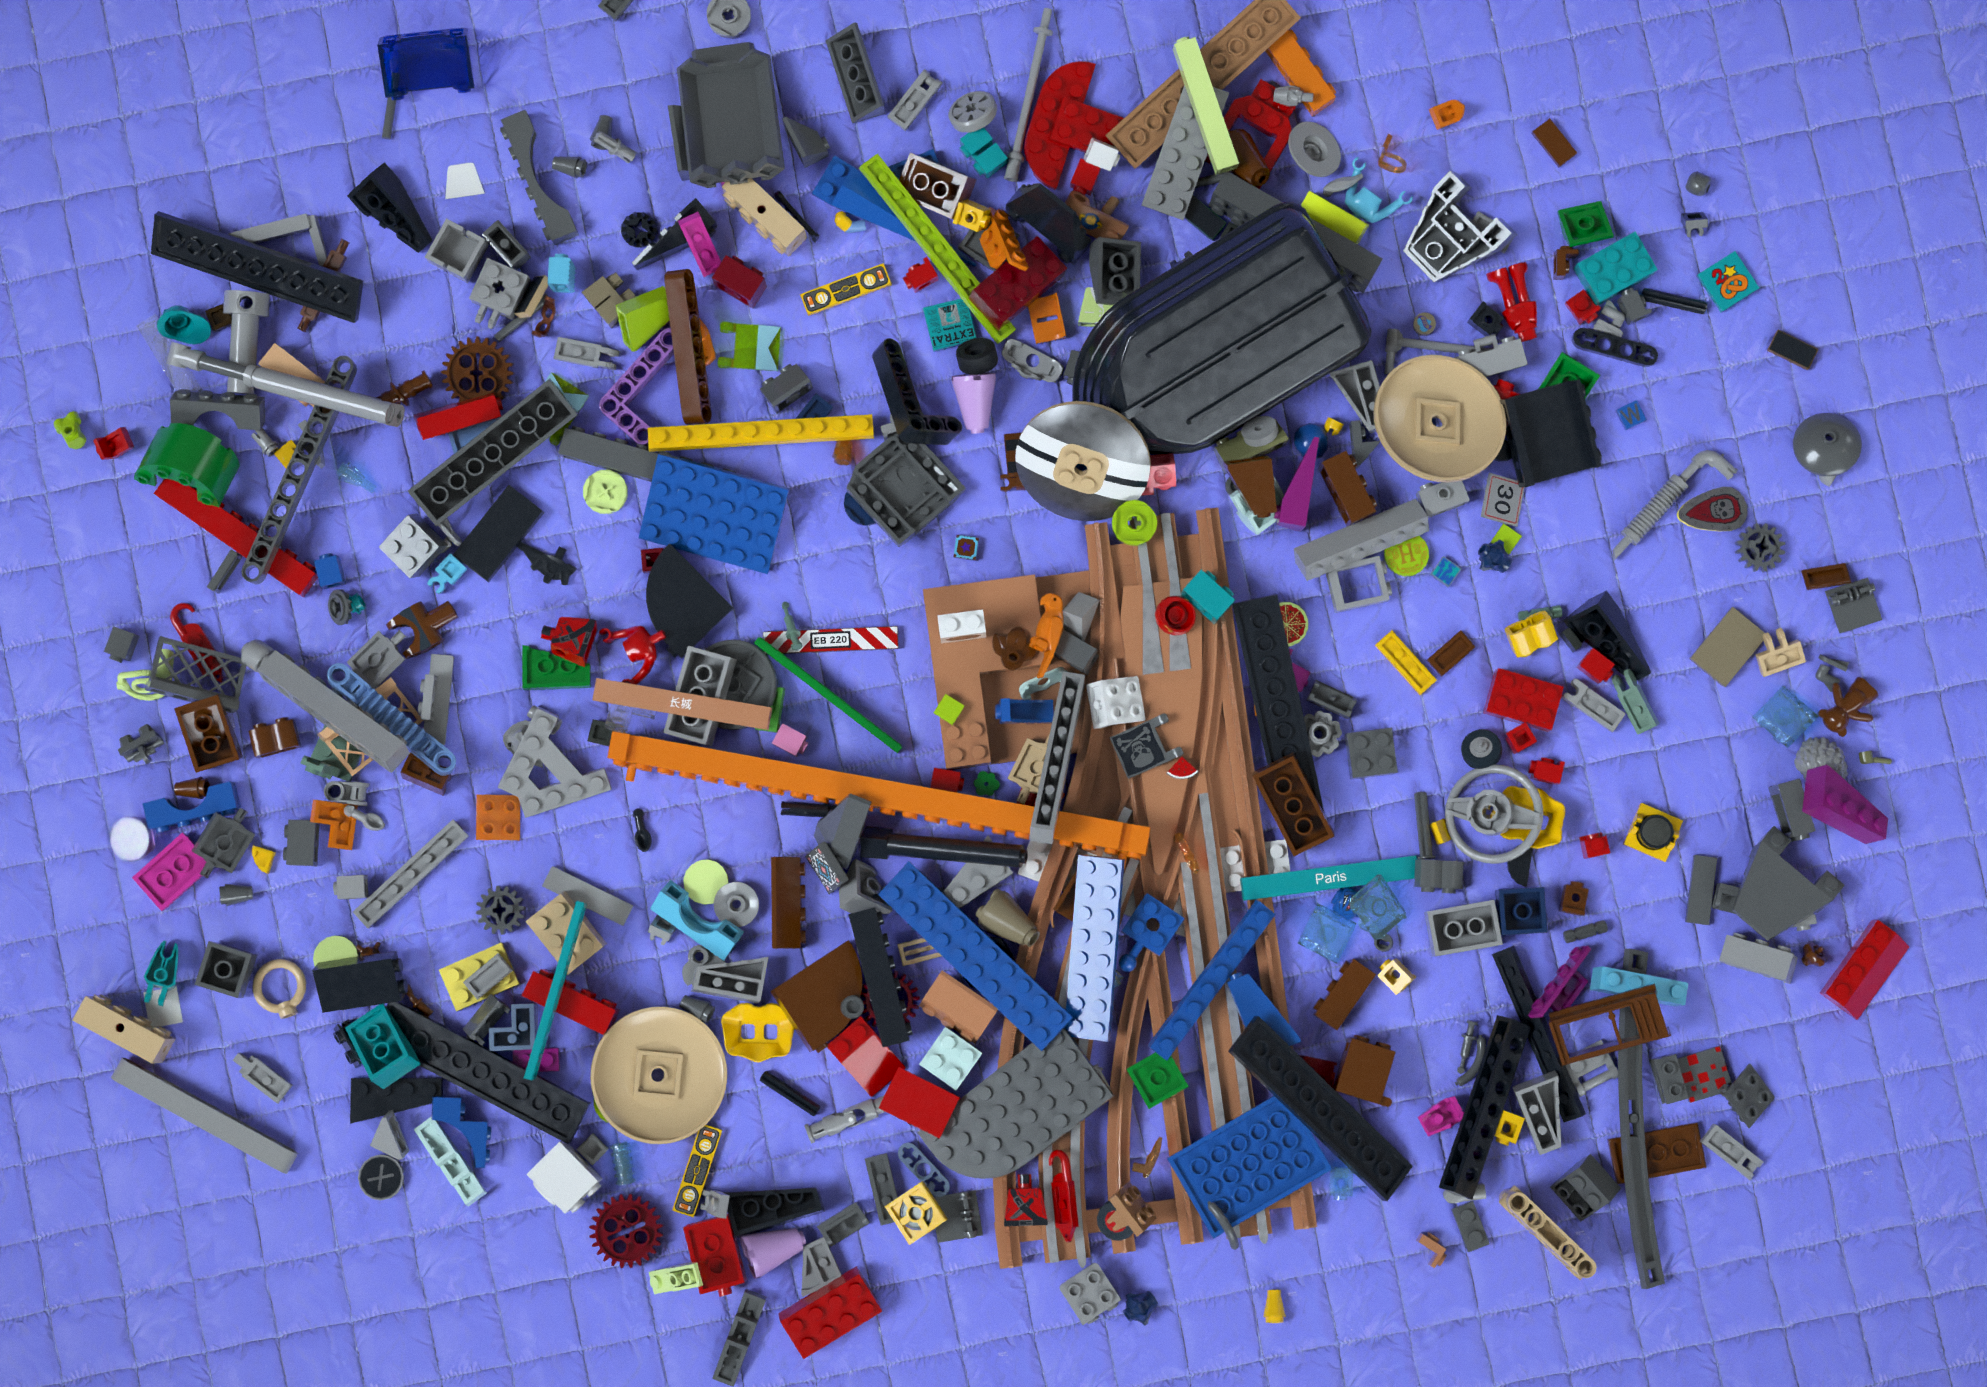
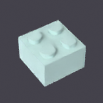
(950, 1058)

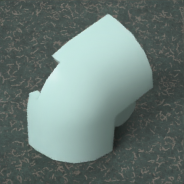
(1250, 520)

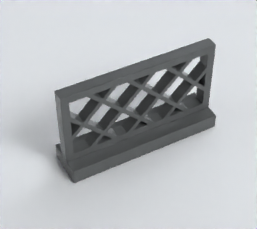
(190, 693)

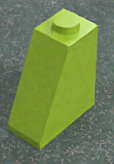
(642, 317)

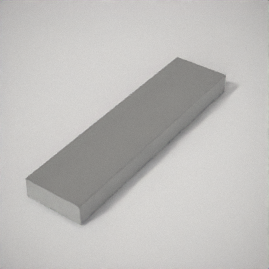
(596, 899)

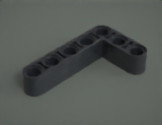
(903, 403)

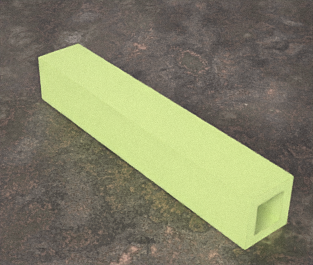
(1205, 105)

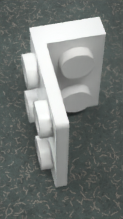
(1115, 701)

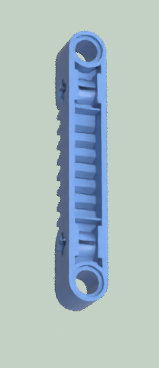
(383, 711)

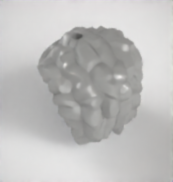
(1820, 752)

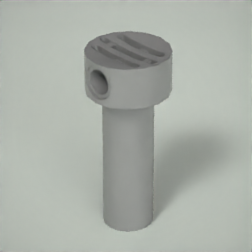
(244, 331)

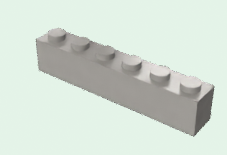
(1361, 539)

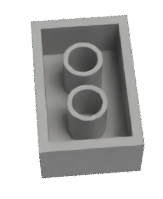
(1463, 928)

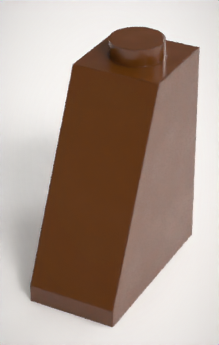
(1254, 483)

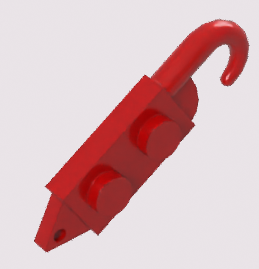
(194, 635)
(1064, 1197)

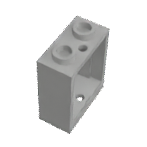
(1335, 588)

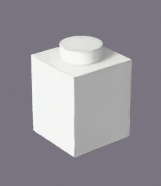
(1102, 154)

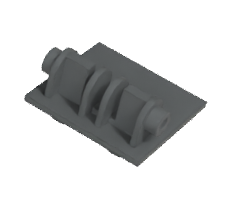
(1853, 605)
(1748, 1095)
(962, 1216)

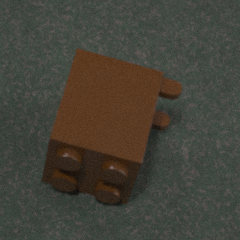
(1365, 1070)

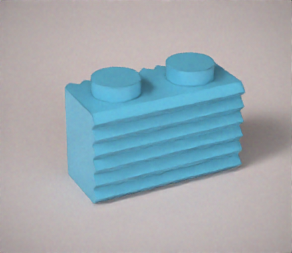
(561, 274)

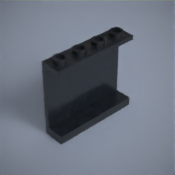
(1550, 433)

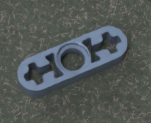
(931, 1185)

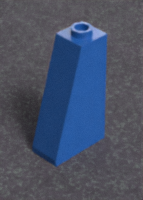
(1253, 1002)

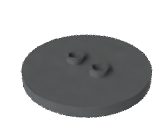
(753, 677)

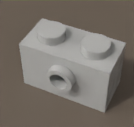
(1441, 497)

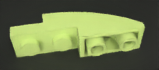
(675, 1278)

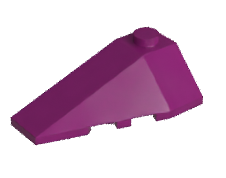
(1294, 504)

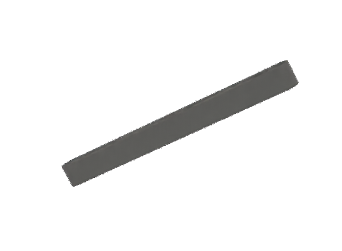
(299, 481)

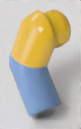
(847, 224)

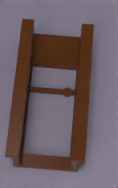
(1645, 1012)

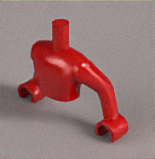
(638, 646)

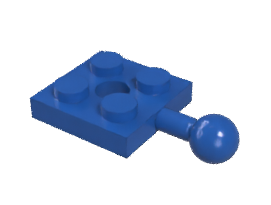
(1152, 940)

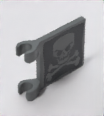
(1141, 747)

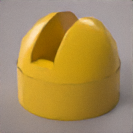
(1331, 423)

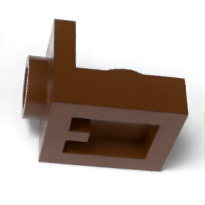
(1560, 264)

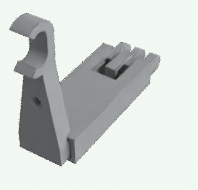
(286, 228)

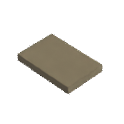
(1728, 647)

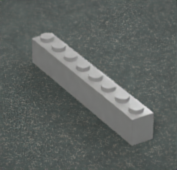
(334, 711)
(1057, 758)

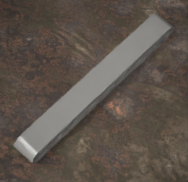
(204, 1115)

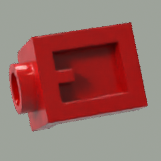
(1583, 307)

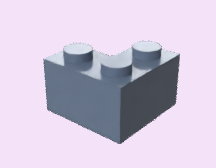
(521, 1034)

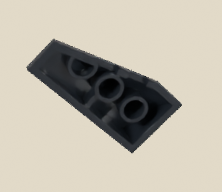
(388, 202)
(1606, 630)

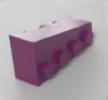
(1842, 806)

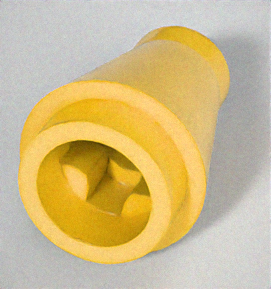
(1274, 1307)

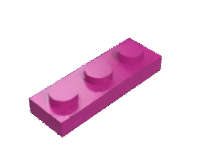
(700, 243)

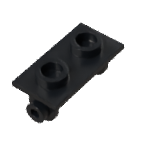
(343, 1038)

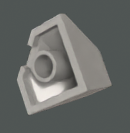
(862, 890)

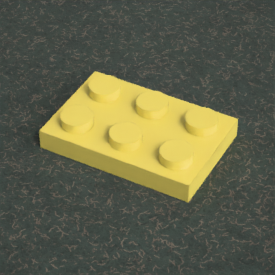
(458, 972)

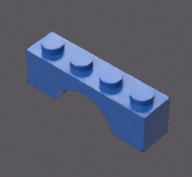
(163, 813)

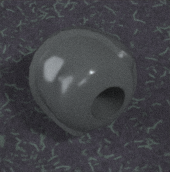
(1698, 184)

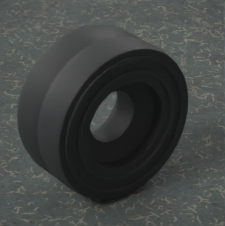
(976, 356)

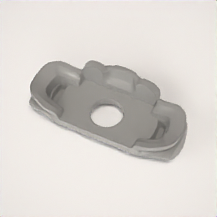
(1017, 353)

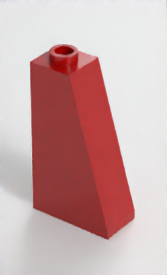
(457, 415)

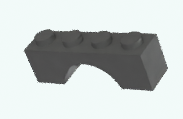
(245, 410)

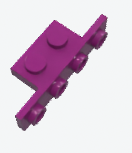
(1565, 986)

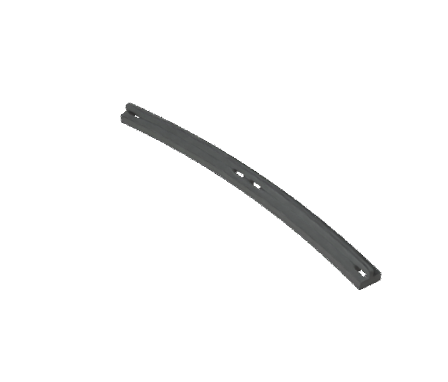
(1633, 1147)

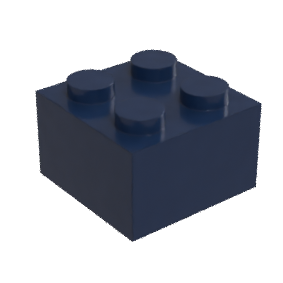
(1521, 910)

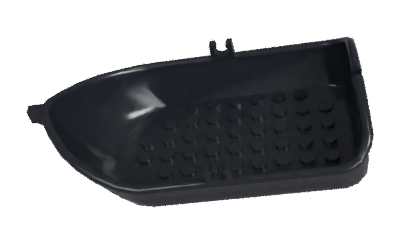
(1224, 334)

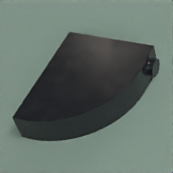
(682, 602)

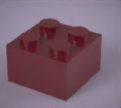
(739, 281)

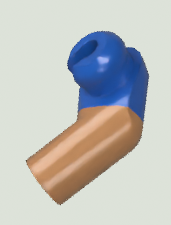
(1110, 205)

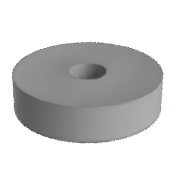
(1259, 431)

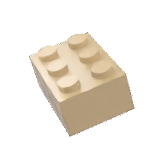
(551, 928)

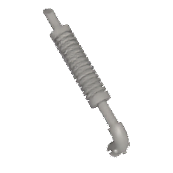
(1667, 495)

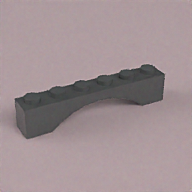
(522, 136)

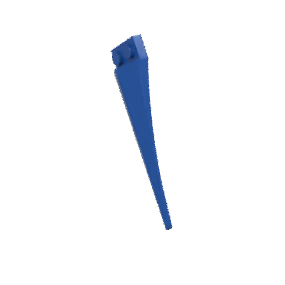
(852, 192)

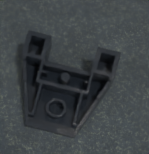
(1050, 218)

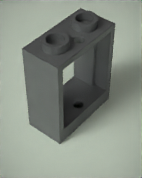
(1788, 806)

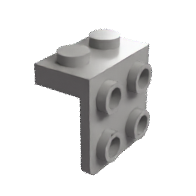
(1090, 1293)

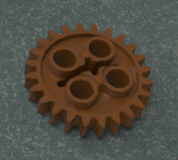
(457, 372)

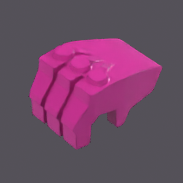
(1441, 1116)

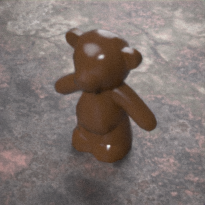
(1847, 707)

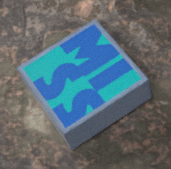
(1445, 571)

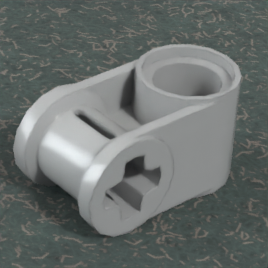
(349, 792)

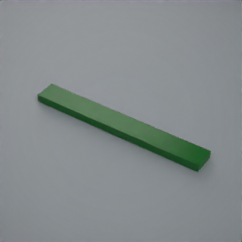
(829, 695)

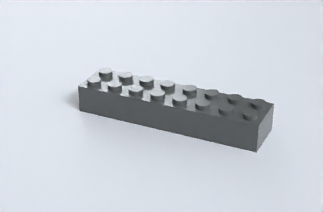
(1244, 201)
(493, 452)

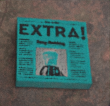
(949, 324)

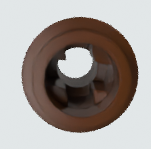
(192, 788)

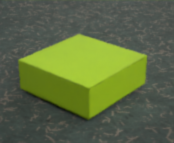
(1508, 536)
(949, 709)

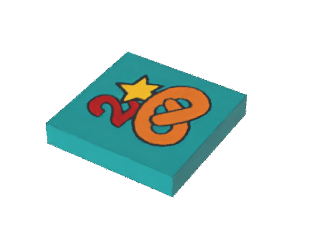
(1727, 281)

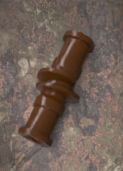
(407, 390)

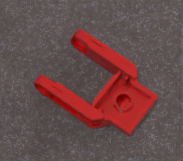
(1265, 116)

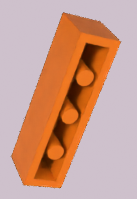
(1300, 72)

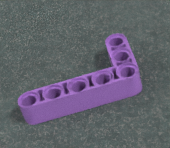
(637, 385)

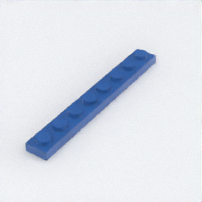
(1211, 980)

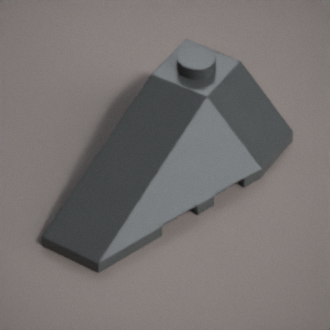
(843, 828)

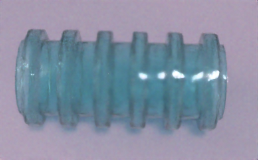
(622, 1163)

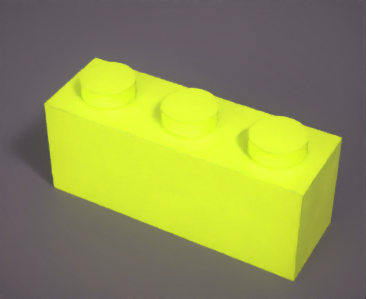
(1334, 217)

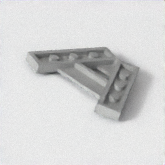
(572, 784)

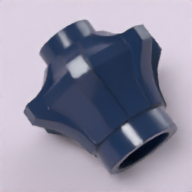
(1494, 557)
(1140, 1307)

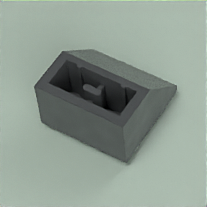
(1585, 1187)

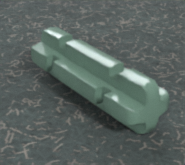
(1554, 612)

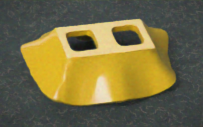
(1551, 808)
(758, 1048)

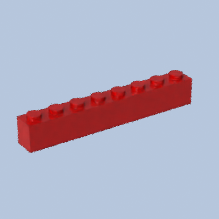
(236, 534)

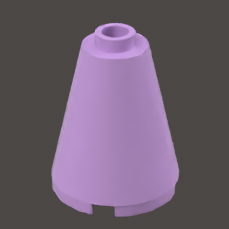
(975, 399)
(770, 1249)

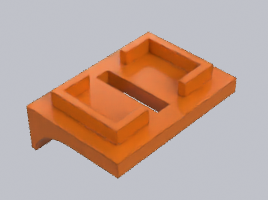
(1047, 330)

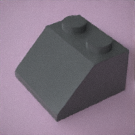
(786, 387)

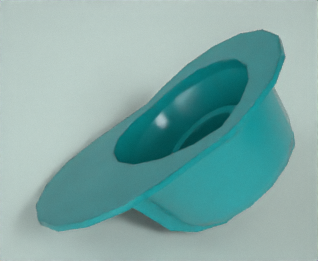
(183, 325)

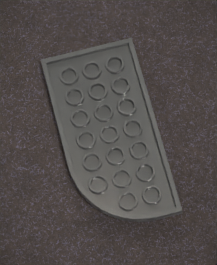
(1020, 1110)

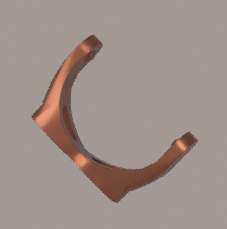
(549, 304)

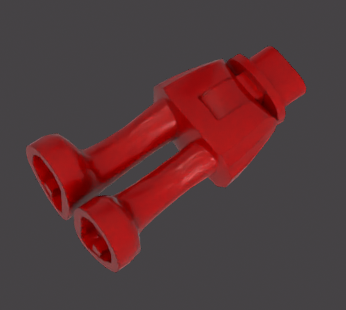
(1520, 316)

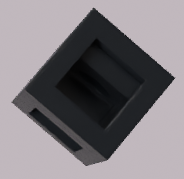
(1478, 322)

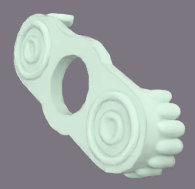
(1031, 686)

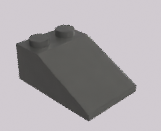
(1114, 269)

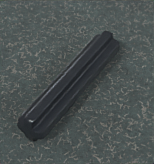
(1674, 301)
(789, 1093)

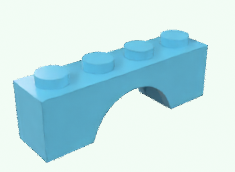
(675, 908)
(1616, 981)

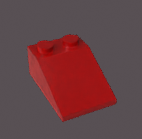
(864, 1056)

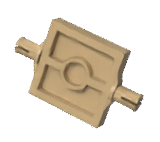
(1029, 768)

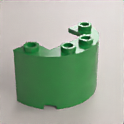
(190, 458)

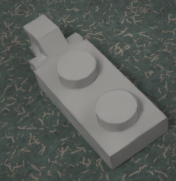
(263, 1077)

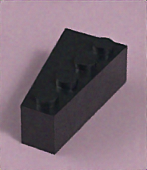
(766, 1209)

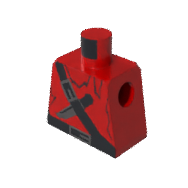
(571, 638)
(1025, 1204)

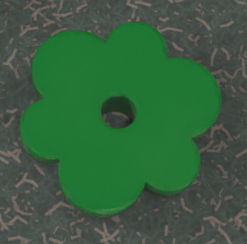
(983, 777)

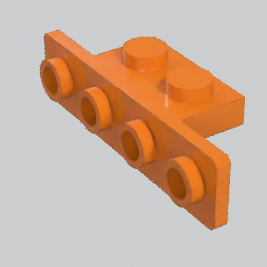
(1001, 243)

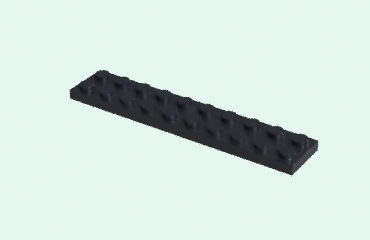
(256, 267)
(1274, 684)
(490, 1075)
(1320, 1108)

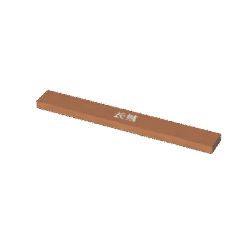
(682, 704)

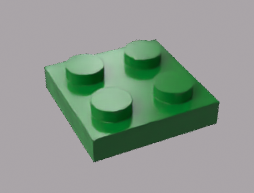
(1157, 1079)

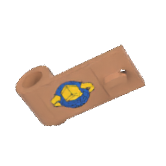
(1094, 221)

